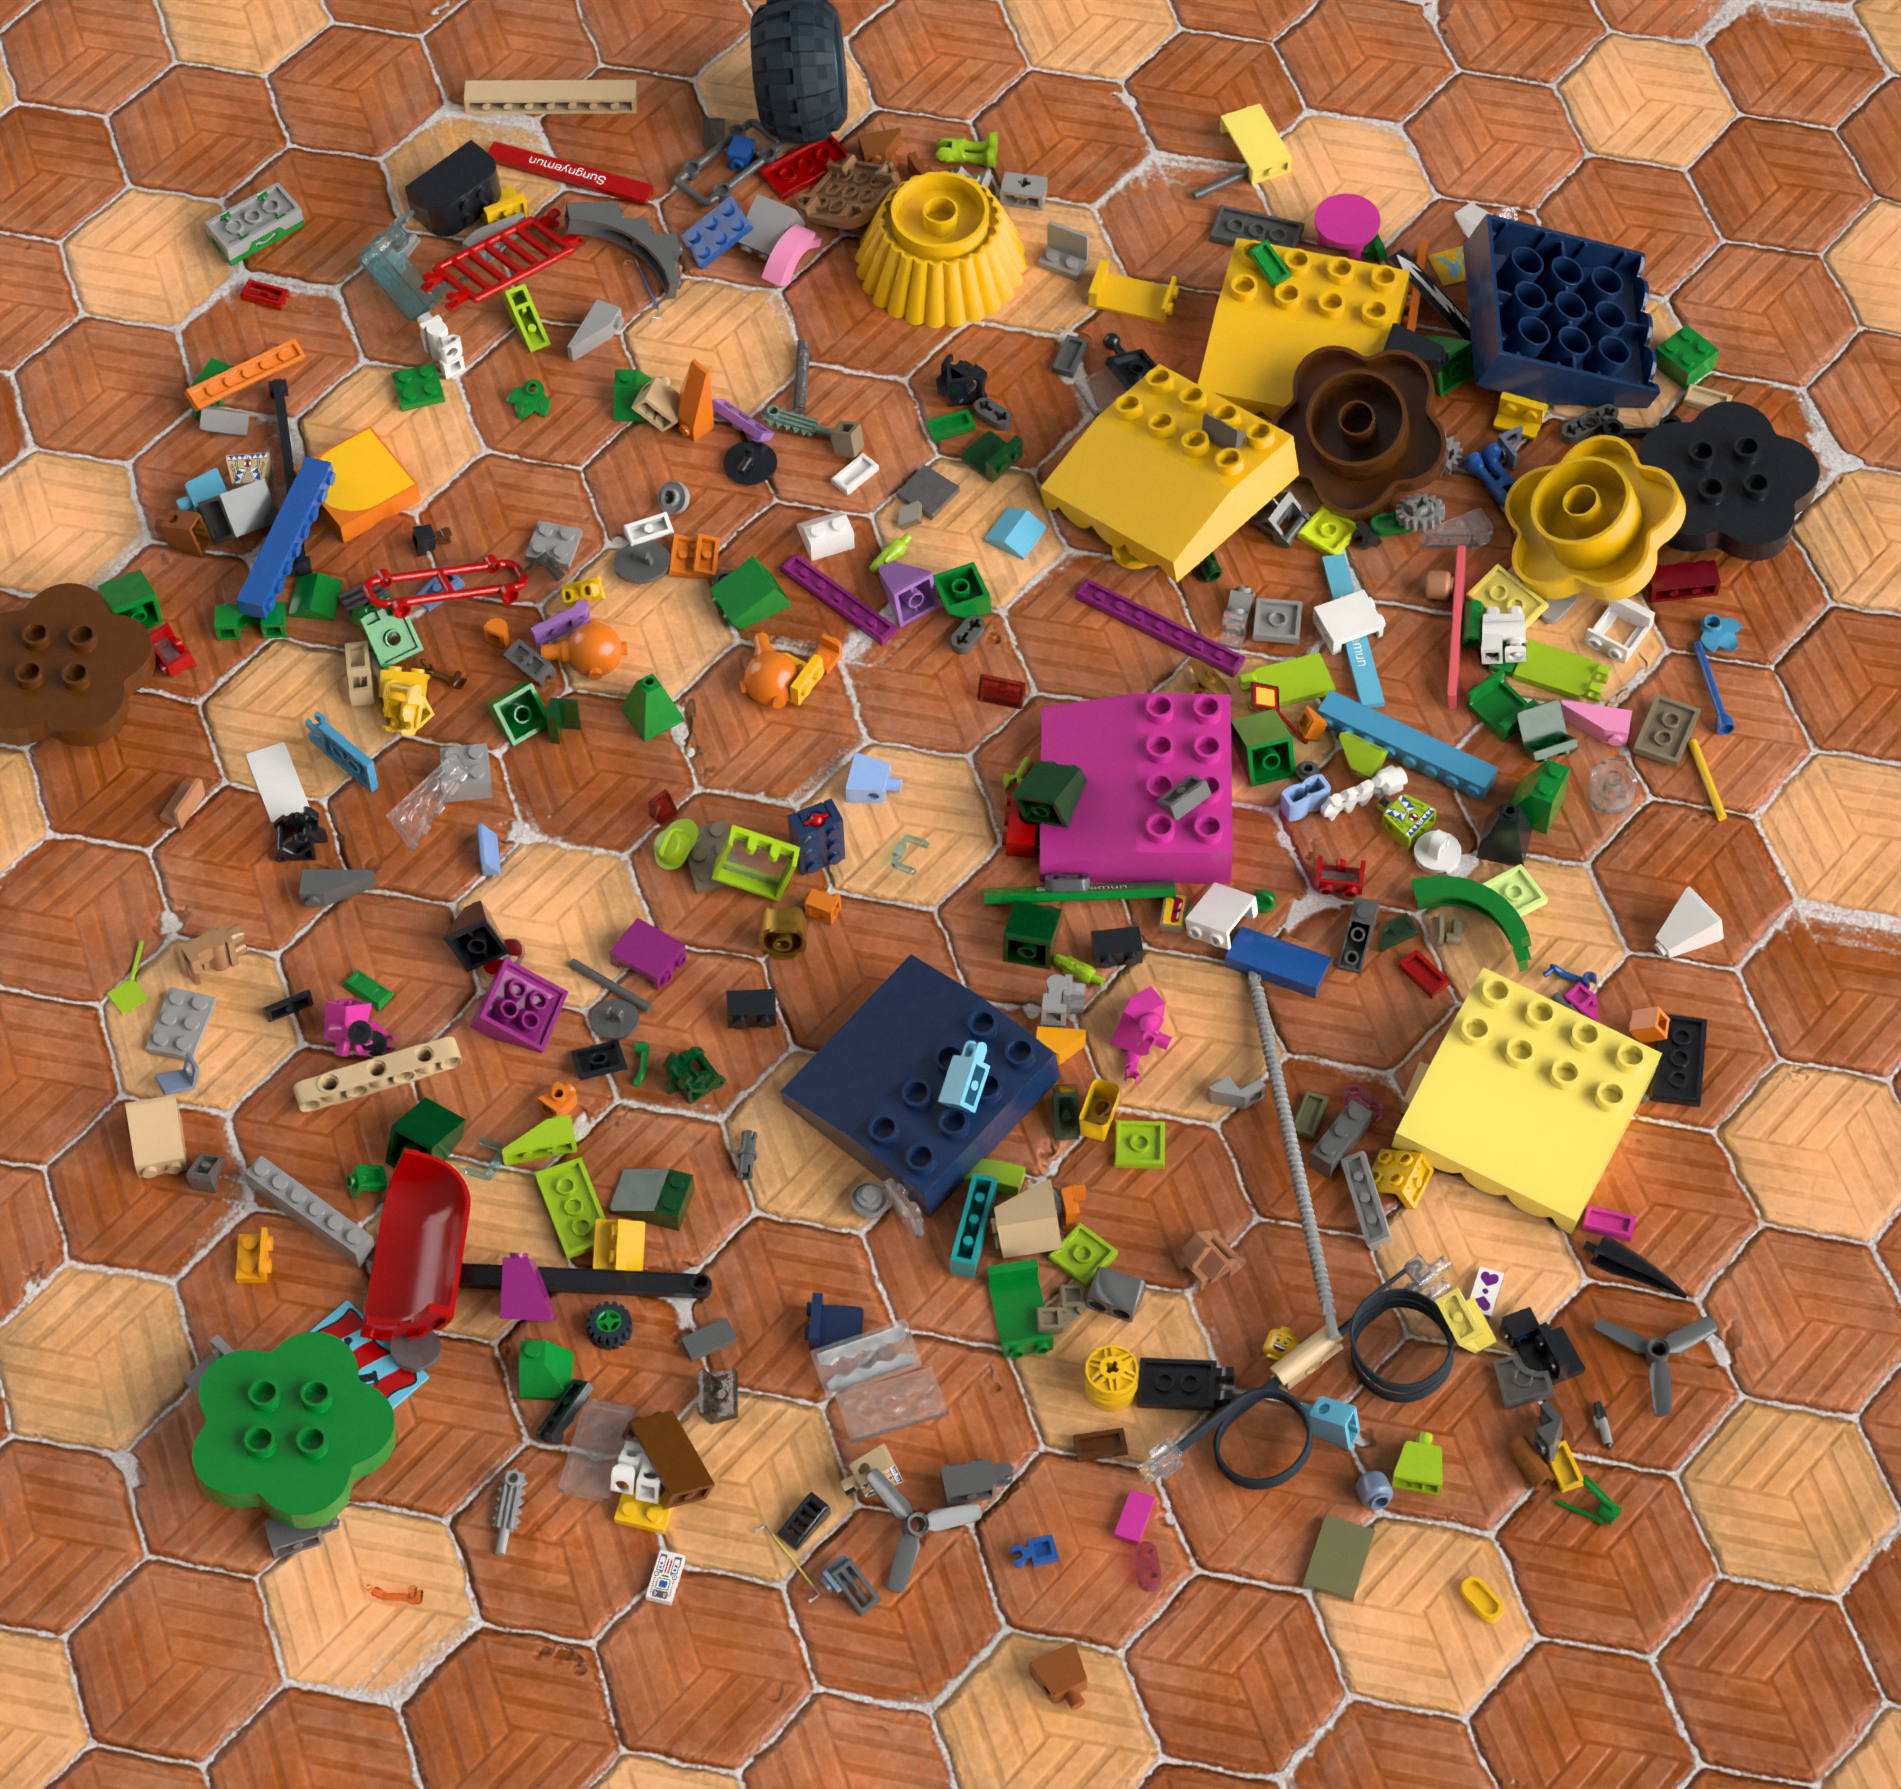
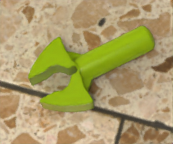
(1019, 775)

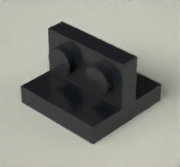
(1551, 1352)

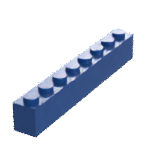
(286, 538)

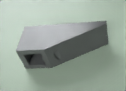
(1358, 934)

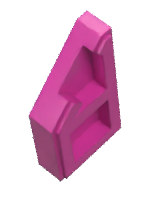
(1583, 1001)

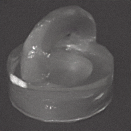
(1507, 212)

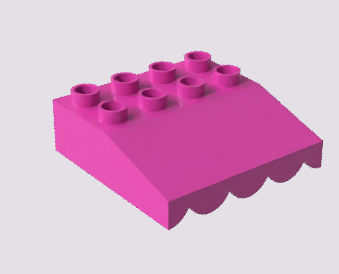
(1132, 756)

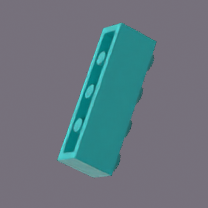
(973, 1226)

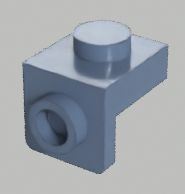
(828, 1581)

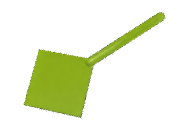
(129, 994)

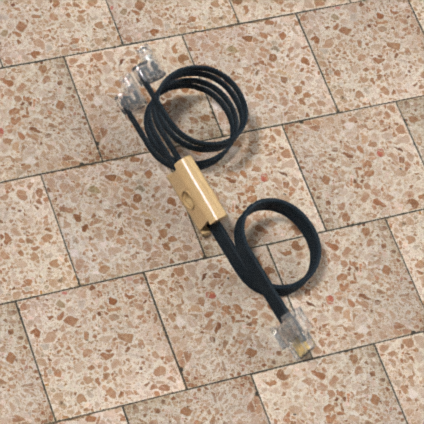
(1307, 1358)

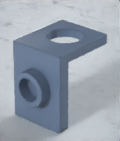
(1508, 452)
(179, 1080)

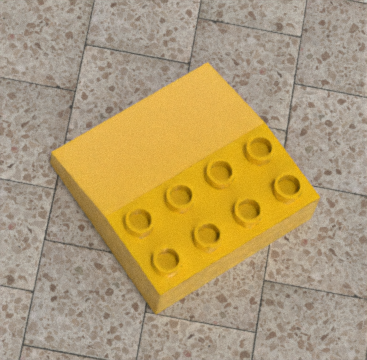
(1267, 332)
(1157, 479)

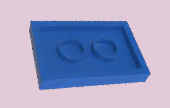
(716, 232)

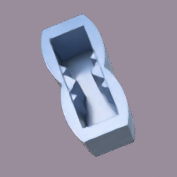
(1304, 797)

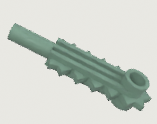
(789, 420)

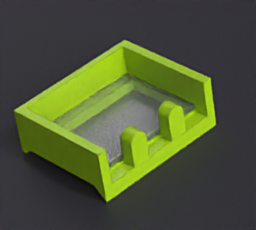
(755, 863)

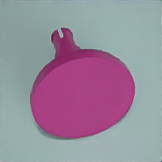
(1347, 223)

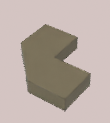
(1058, 1319)

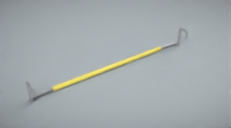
(792, 1560)

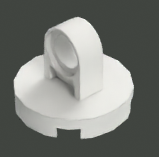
(1437, 852)

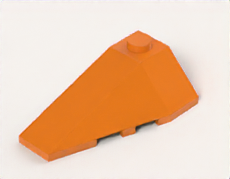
(695, 403)

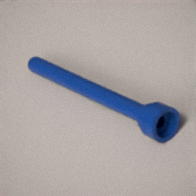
(1724, 723)

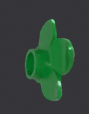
(527, 401)

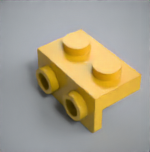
(415, 676)

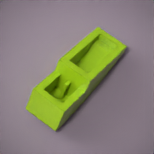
(1008, 1175)

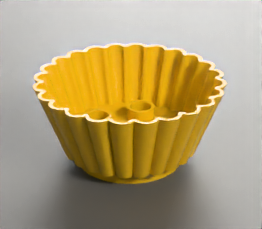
(940, 252)

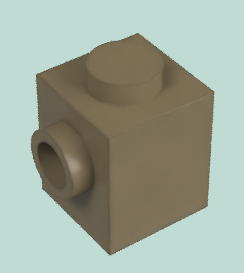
(847, 439)

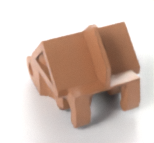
(1207, 1258)

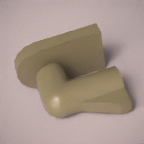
(1454, 937)

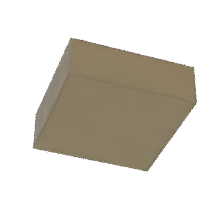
(910, 515)

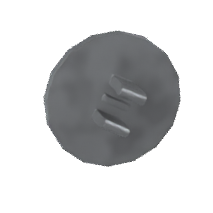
(615, 1019)

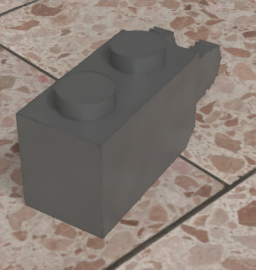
(974, 1481)
(290, 1540)

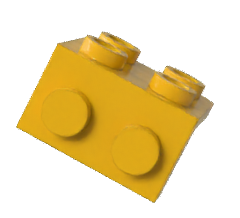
(806, 679)

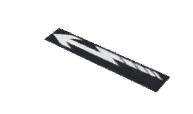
(1433, 294)

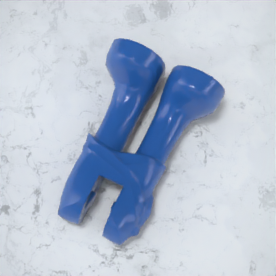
(1490, 457)

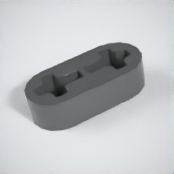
(993, 413)
(963, 632)
(1067, 882)

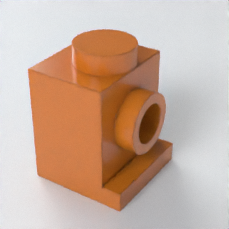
(822, 905)
(554, 1105)

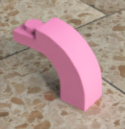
(787, 254)

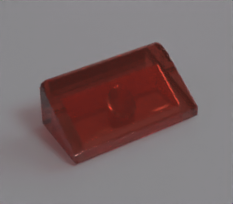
(1001, 691)

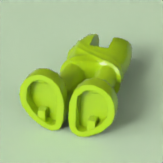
(954, 149)

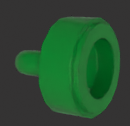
(1265, 900)

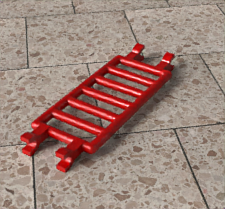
(464, 293)

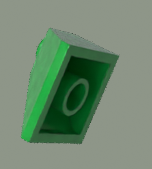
(626, 388)
(544, 1370)

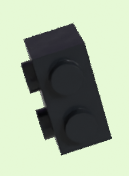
(1116, 947)
(751, 1008)

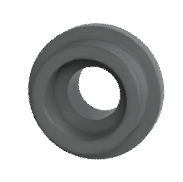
(1306, 765)

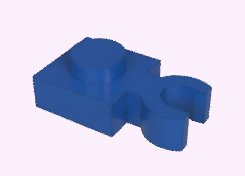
(1038, 1550)

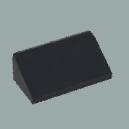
(288, 1006)

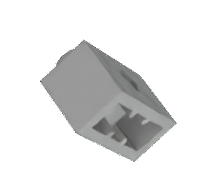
(1023, 191)

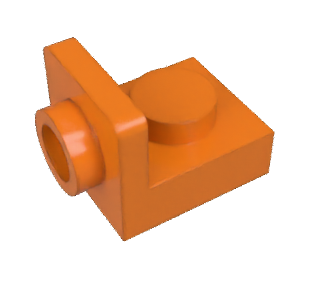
(830, 650)
(1069, 1202)

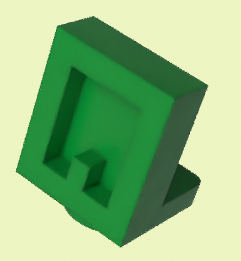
(366, 1179)

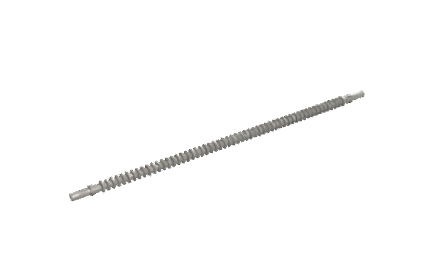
(1293, 1154)

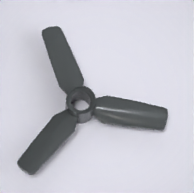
(1673, 1345)
(909, 1543)

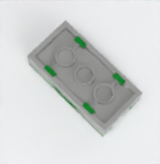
(254, 223)

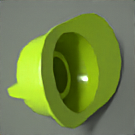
(675, 843)

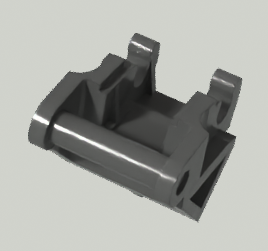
(1277, 510)

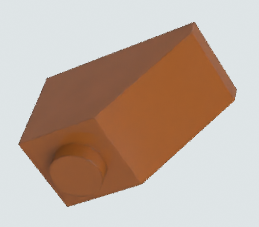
(879, 146)

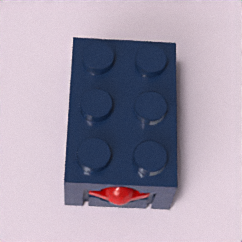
(819, 835)

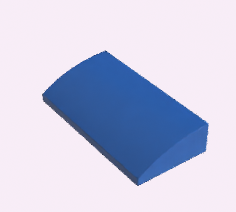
(1278, 961)

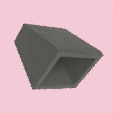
(238, 511)

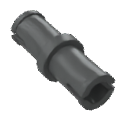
(747, 1155)

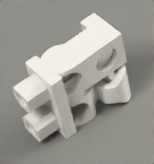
(441, 345)
(1503, 628)
(632, 1462)

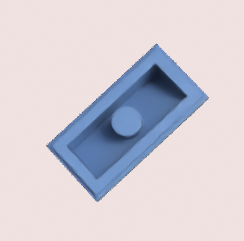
(488, 851)

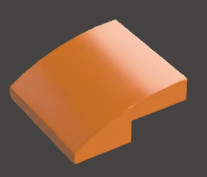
(694, 556)

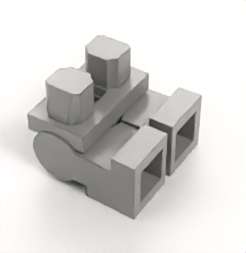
(1060, 999)

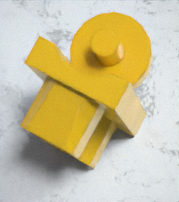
(586, 589)

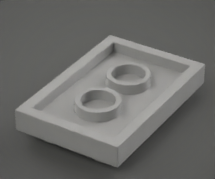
(181, 1024)

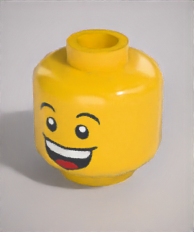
(1279, 1343)

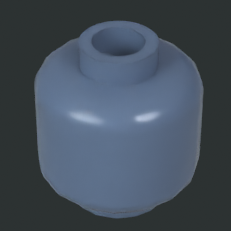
(1374, 1490)

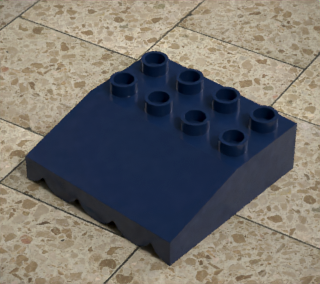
(1558, 316)
(883, 1076)

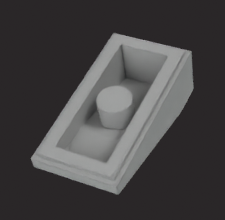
(224, 420)

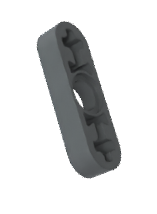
(1584, 432)

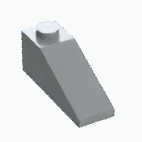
(490, 229)
(596, 329)

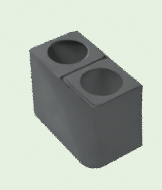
(1115, 1294)

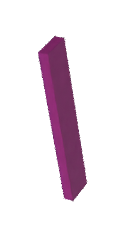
(838, 599)

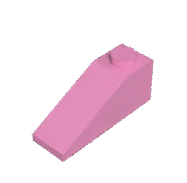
(1601, 722)

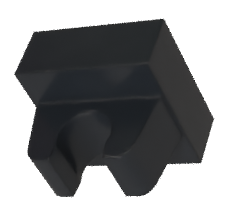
(1367, 533)

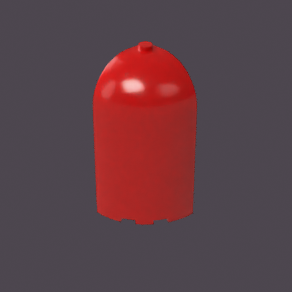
(417, 1250)

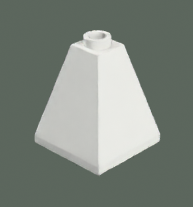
(1688, 926)

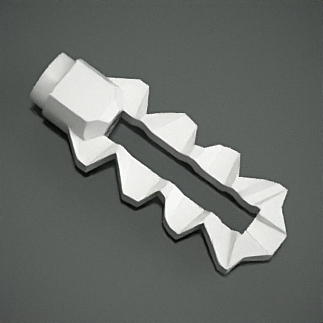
(1387, 781)

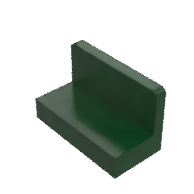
(562, 714)

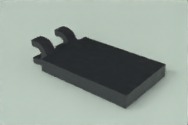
(1183, 1384)

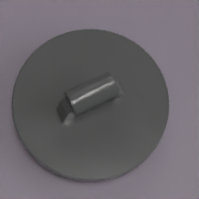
(642, 562)

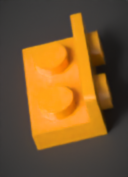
(253, 1257)

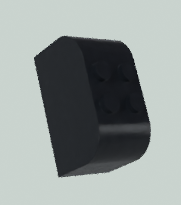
(455, 191)

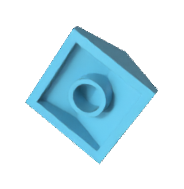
(1016, 532)

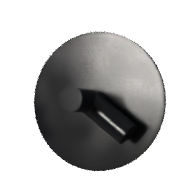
(750, 462)

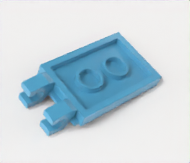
(342, 752)

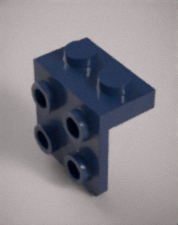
(831, 1322)

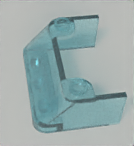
(398, 275)

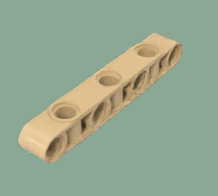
(359, 1078)

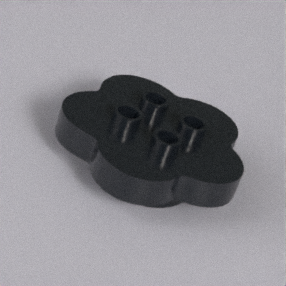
(1735, 479)

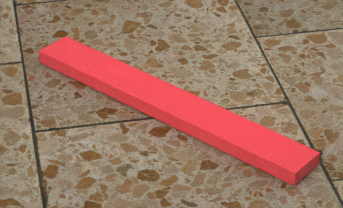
(1456, 627)

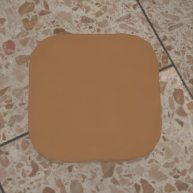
(849, 193)

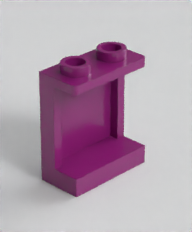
(649, 953)

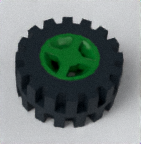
(608, 1316)

